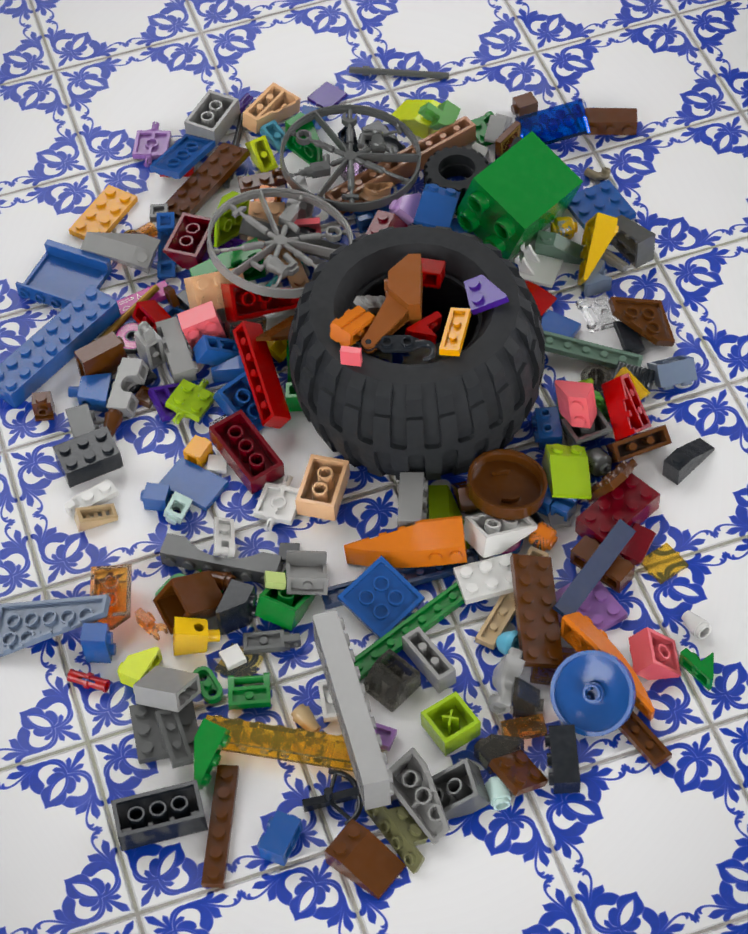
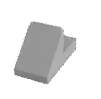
(496, 126)

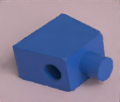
(93, 391)

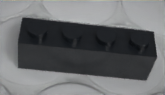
(159, 815)

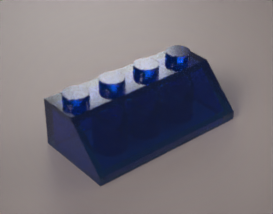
(557, 122)

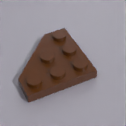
(644, 317)
(612, 479)

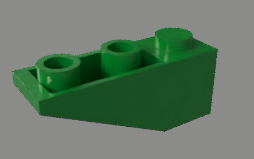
(207, 749)

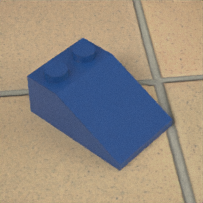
(436, 206)
(238, 396)

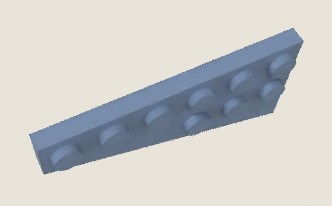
(36, 621)

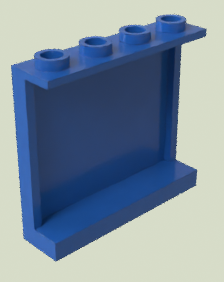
(64, 275)

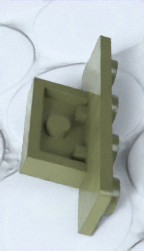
(401, 833)

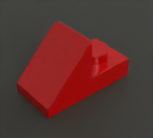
(426, 327)

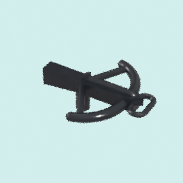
(332, 799)

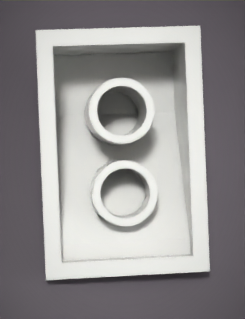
(494, 535)

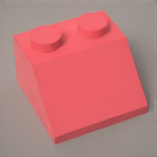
(576, 402)
(654, 655)

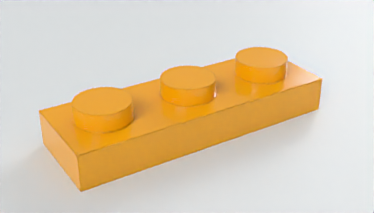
(455, 331)

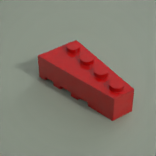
(244, 304)

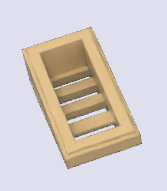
(85, 522)

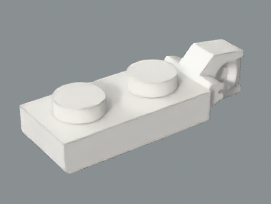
(93, 496)

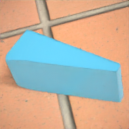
(273, 134)

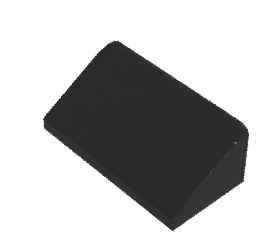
(629, 339)

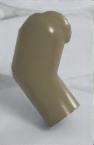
(598, 176)

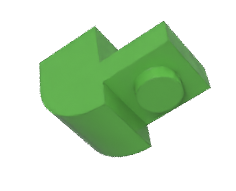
(441, 116)

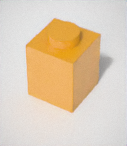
(198, 450)

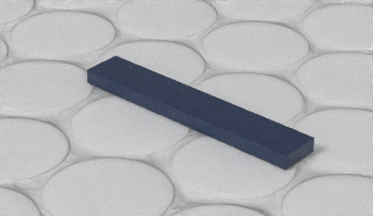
(594, 569)

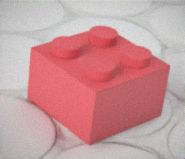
(201, 321)

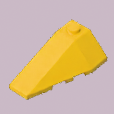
(596, 238)

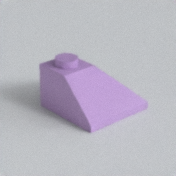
(406, 207)

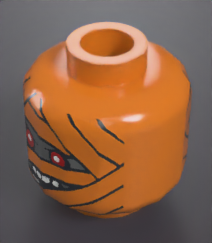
(544, 537)

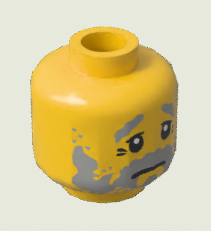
(564, 226)

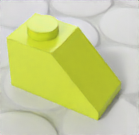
(261, 154)
(138, 665)

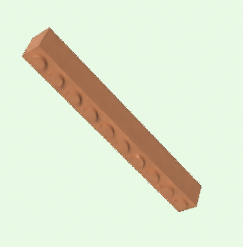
(456, 134)

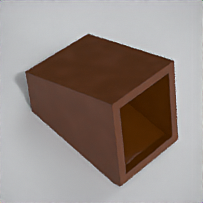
(188, 597)

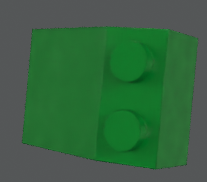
(309, 152)
(282, 608)

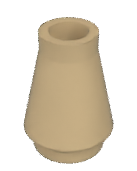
(304, 717)

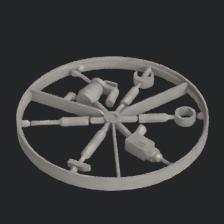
(278, 242)

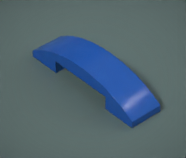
(165, 225)

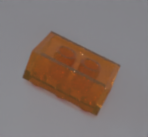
(116, 583)

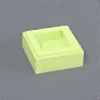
(275, 580)

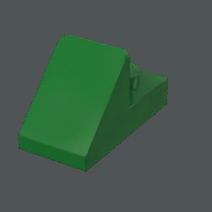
(700, 670)

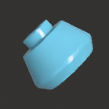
(507, 640)

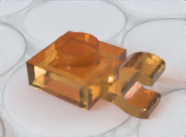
(147, 622)

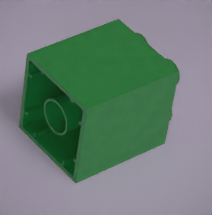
(518, 196)

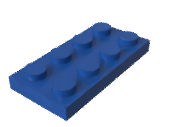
(182, 156)

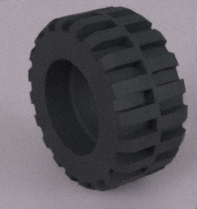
(454, 162)

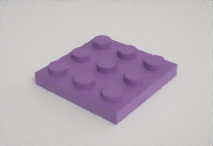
(599, 607)

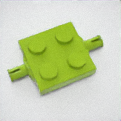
(190, 400)

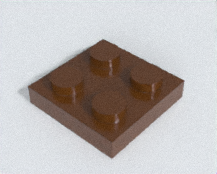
(518, 773)

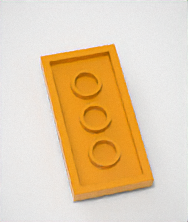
(104, 212)

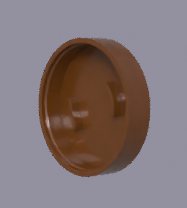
(506, 484)

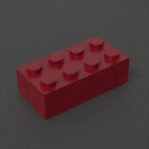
(246, 451)
(630, 501)

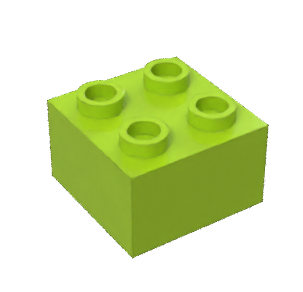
(450, 723)

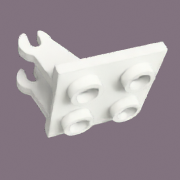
(538, 268)

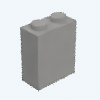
(167, 688)

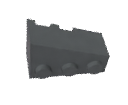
(634, 242)

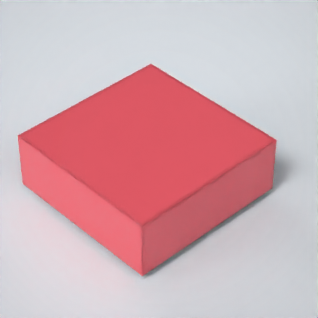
(351, 356)

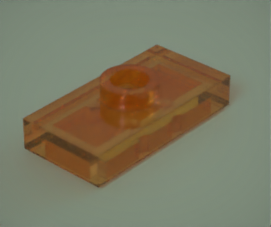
(525, 727)

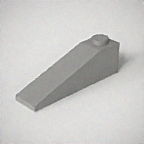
(125, 248)
(418, 794)

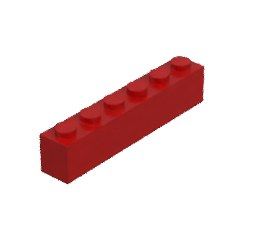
(261, 375)

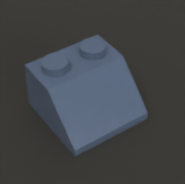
(673, 371)

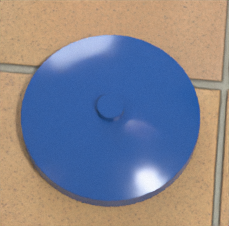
(593, 692)

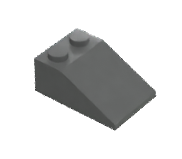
(461, 789)

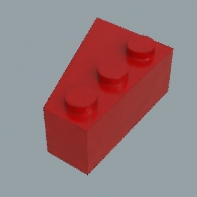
(624, 407)

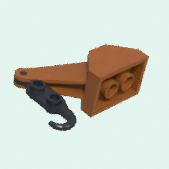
(400, 307)

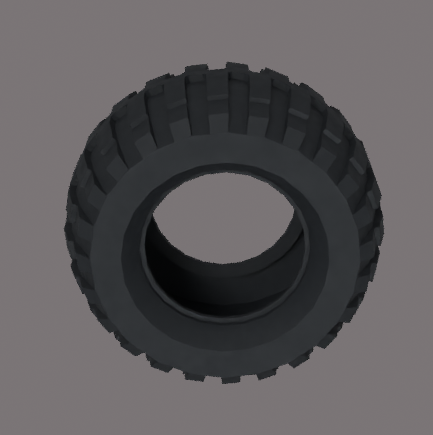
(418, 414)

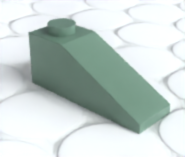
(558, 247)

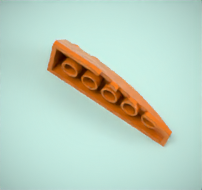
(419, 545)
(583, 636)

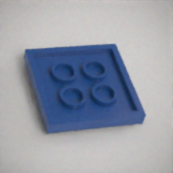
(602, 199)
(381, 597)

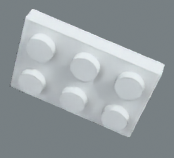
(485, 578)

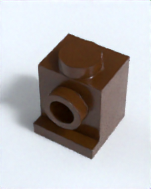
(43, 406)

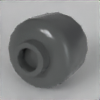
(599, 462)

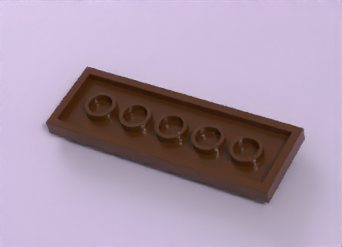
(207, 179)
(535, 617)

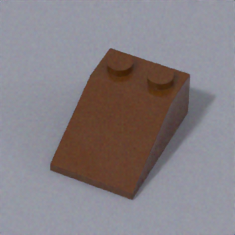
(364, 859)

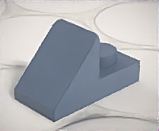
(597, 281)

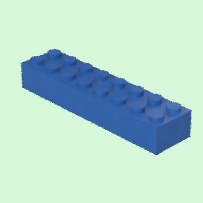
(55, 344)

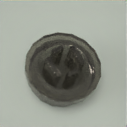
(598, 373)

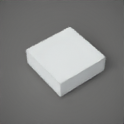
(217, 464)
(232, 657)

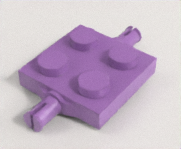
(151, 144)

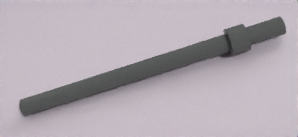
(366, 70)

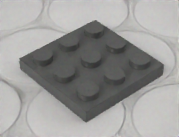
(148, 736)

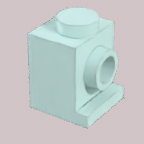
(180, 503)

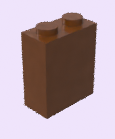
(101, 355)

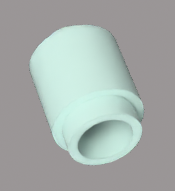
(498, 793)

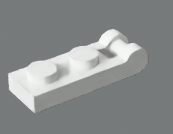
(224, 537)

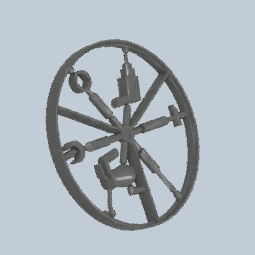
(363, 157)

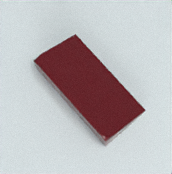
(638, 545)

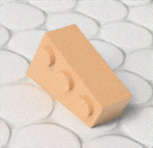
(270, 105)

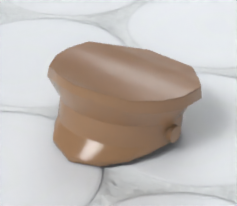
(375, 191)

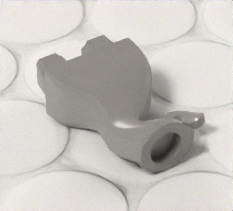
(503, 681)

